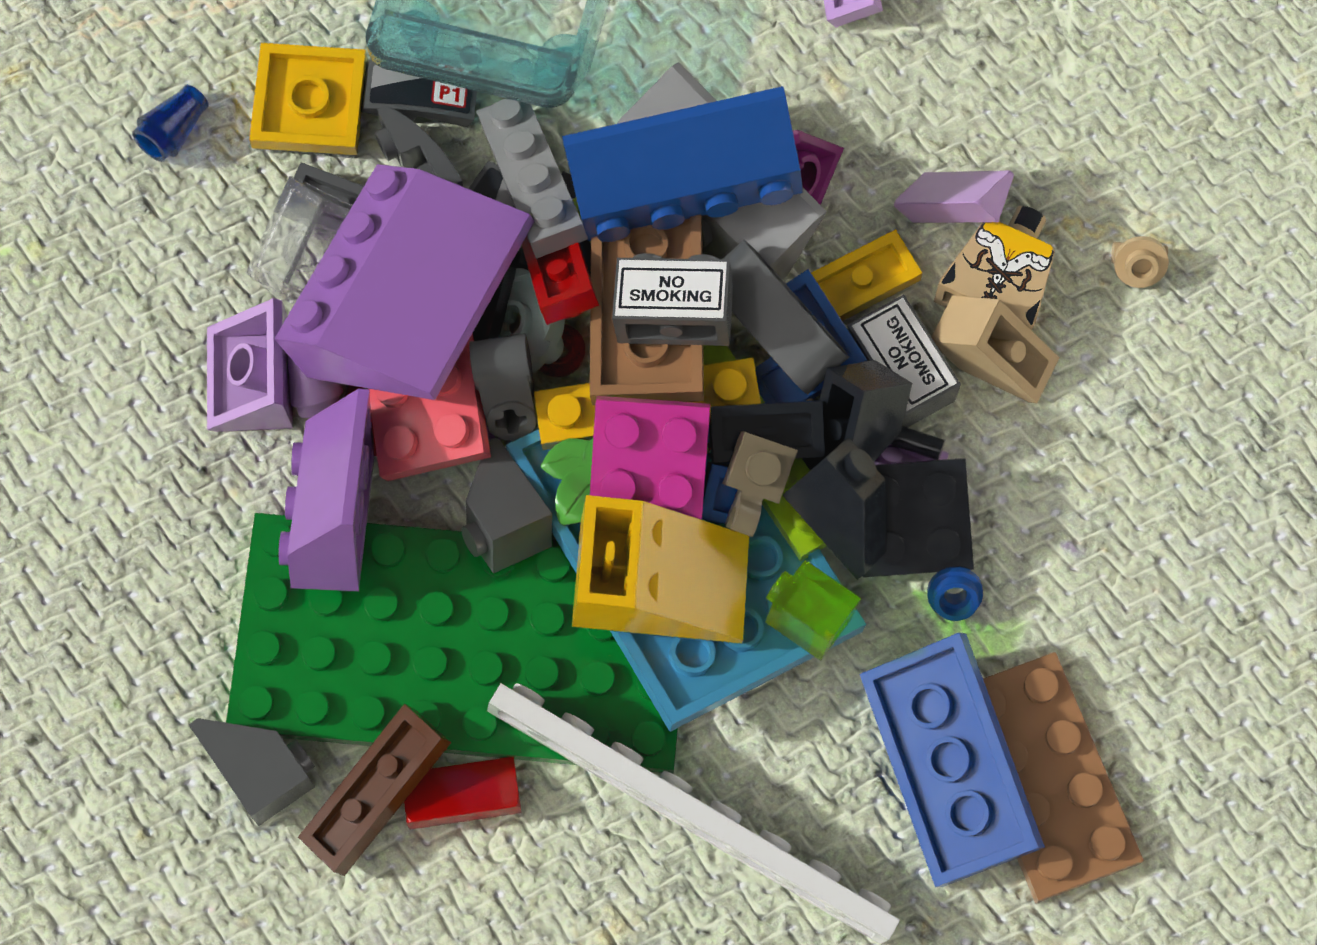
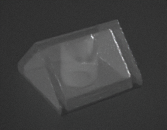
(296, 238)

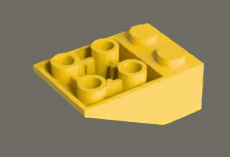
(659, 572)

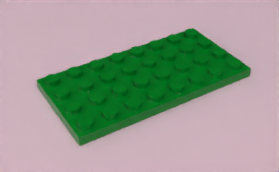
(432, 636)

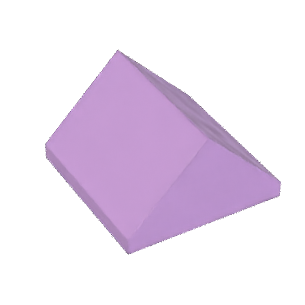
(248, 371)

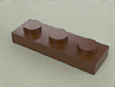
(374, 790)

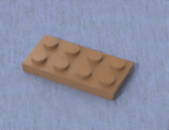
(642, 369)
(1062, 780)

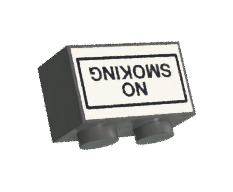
(673, 300)
(902, 344)

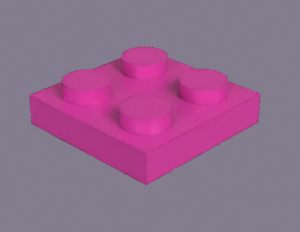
(651, 452)

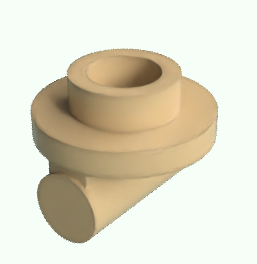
(1140, 261)

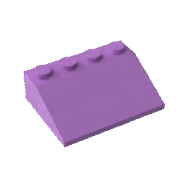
(402, 283)

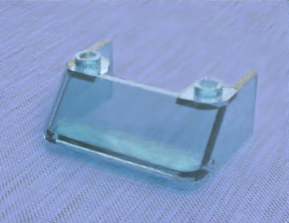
(412, 41)

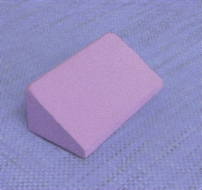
(956, 197)

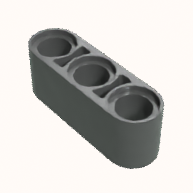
(781, 320)

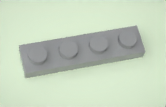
(532, 175)

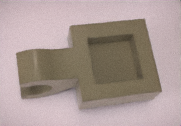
(758, 472)

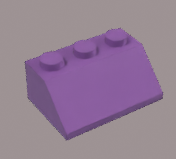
(330, 497)

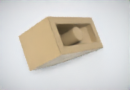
(994, 346)

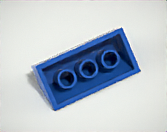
(684, 164)

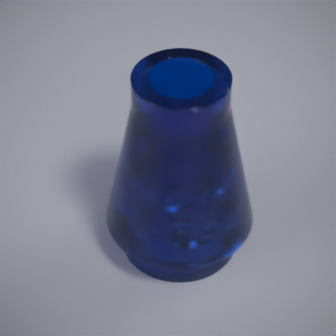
(169, 124)

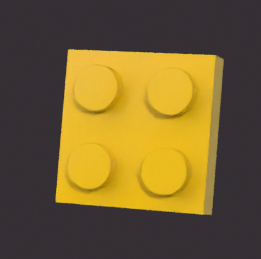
(308, 99)

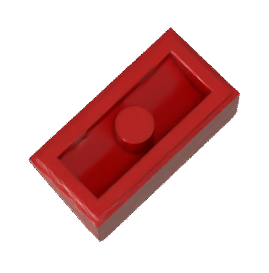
(464, 794)

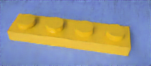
(570, 414)

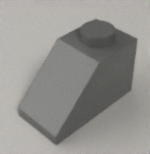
(504, 513)
(256, 765)

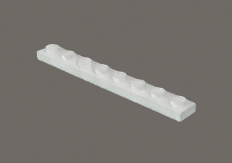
(712, 823)

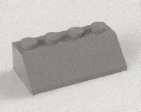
(772, 230)

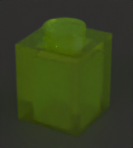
(810, 608)

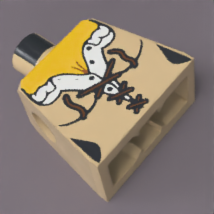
(1003, 265)

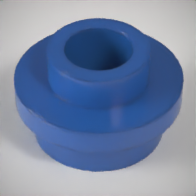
(955, 606)

